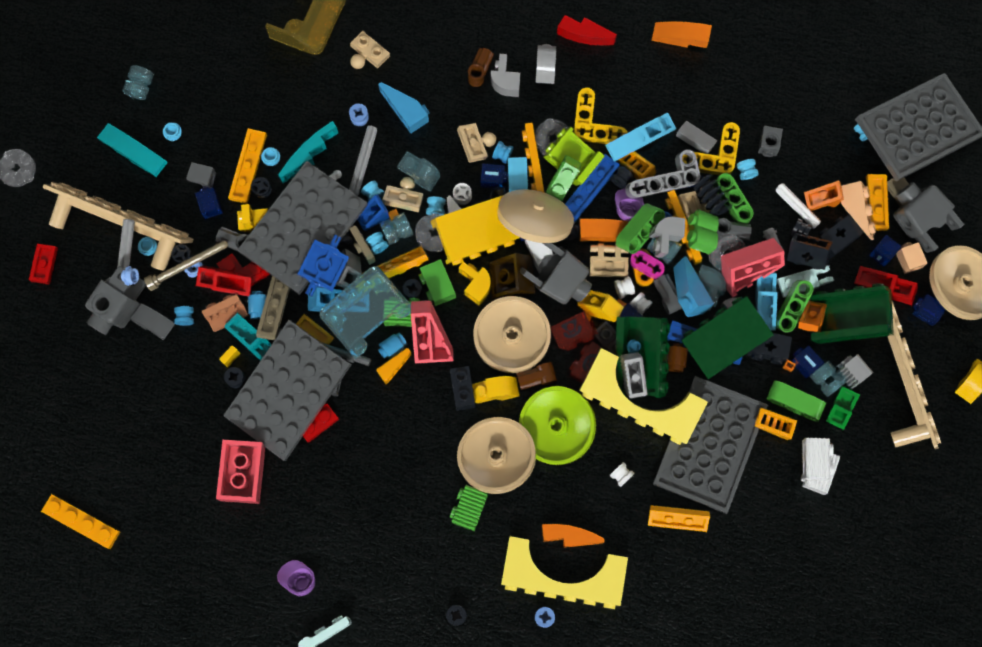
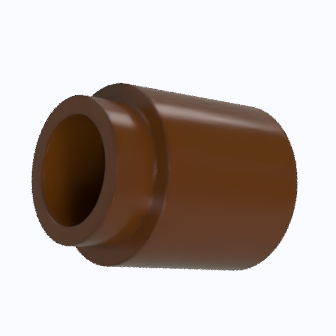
(677, 358)

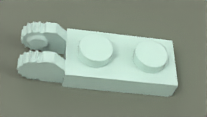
(809, 275)
(323, 634)

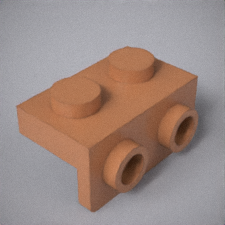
(221, 313)

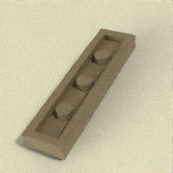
(273, 310)

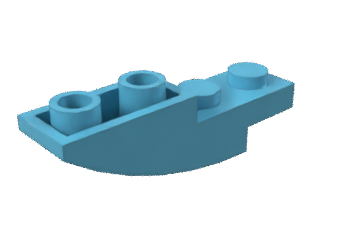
(640, 137)

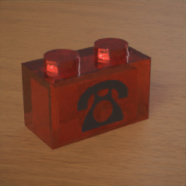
(574, 330)
(580, 368)

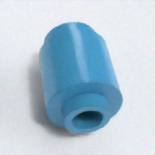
(256, 303)
(392, 346)

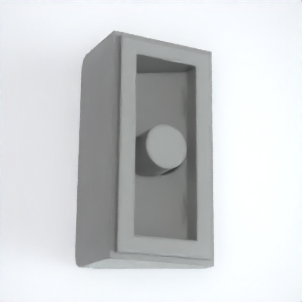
(696, 138)

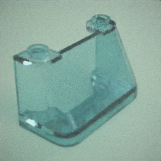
(363, 308)

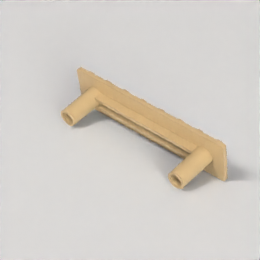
(112, 212)
(925, 424)

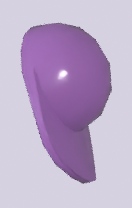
(627, 206)
(296, 578)

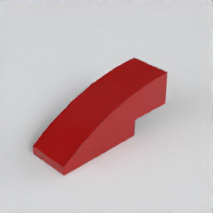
(585, 32)
(224, 280)
(901, 289)

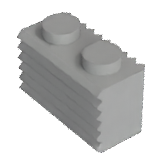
(854, 371)
(633, 375)

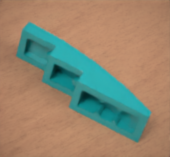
(132, 150)
(307, 150)
(247, 336)

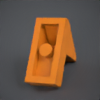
(824, 196)
(813, 316)

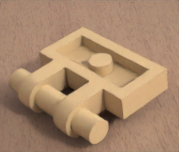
(608, 266)

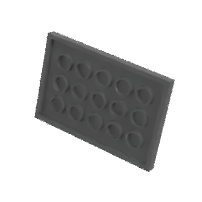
(920, 126)
(306, 211)
(287, 390)
(716, 452)

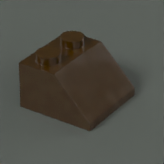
(507, 279)

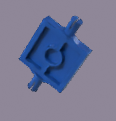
(323, 265)

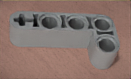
(662, 180)

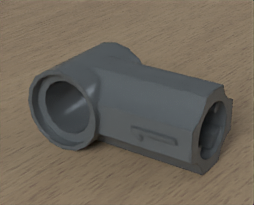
(741, 230)
(233, 238)
(668, 293)

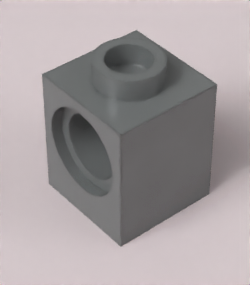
(773, 134)

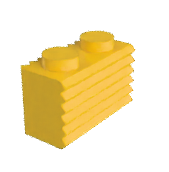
(601, 306)

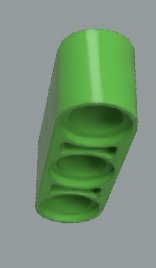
(734, 191)
(639, 227)
(801, 299)
(796, 401)

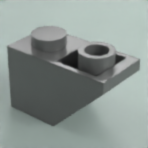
(351, 270)

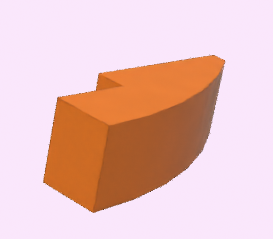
(682, 33)
(600, 229)
(570, 535)

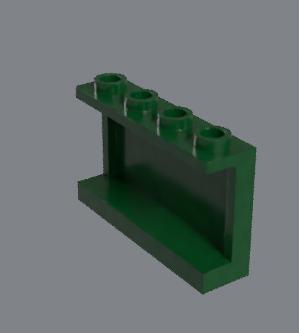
(855, 314)
(726, 336)
(654, 348)

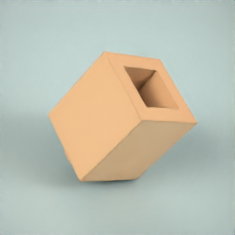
(911, 257)

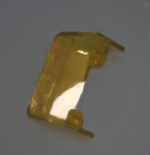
(314, 31)

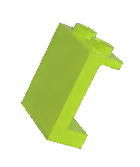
(573, 146)

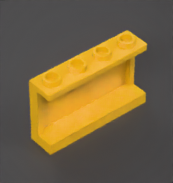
(472, 231)

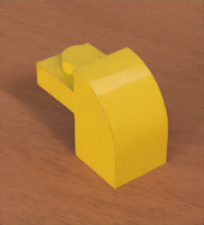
(249, 218)
(480, 282)
(971, 385)
(495, 388)

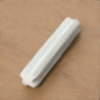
(797, 205)

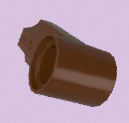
(480, 66)
(541, 375)

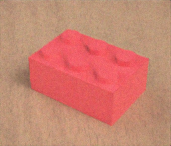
(240, 471)

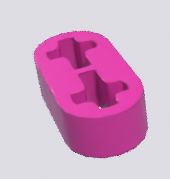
(644, 268)

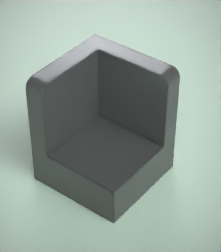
(201, 174)

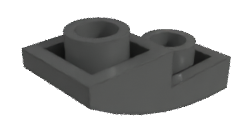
(153, 321)
(606, 336)

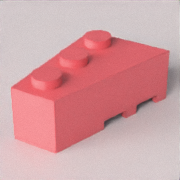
(750, 263)
(429, 336)

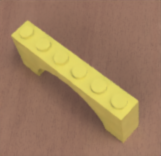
(675, 421)
(603, 588)

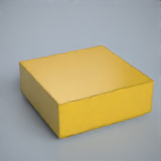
(229, 356)

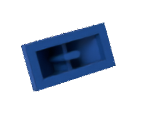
(373, 214)

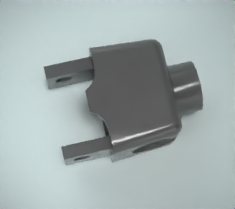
(924, 210)
(561, 276)
(113, 302)

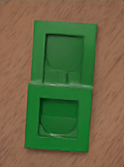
(842, 407)

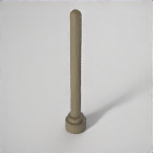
(154, 281)

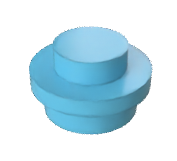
(172, 131)
(270, 156)
(147, 246)

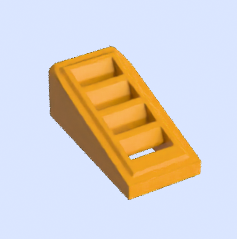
(647, 169)
(391, 367)
(790, 427)

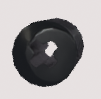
(711, 196)

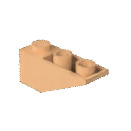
(857, 206)

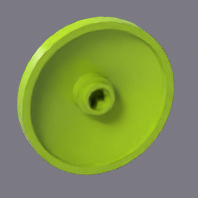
(559, 424)

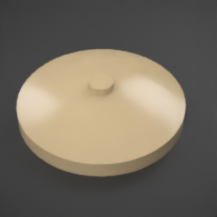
(535, 216)
(958, 281)
(512, 334)
(496, 455)

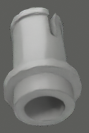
(771, 233)

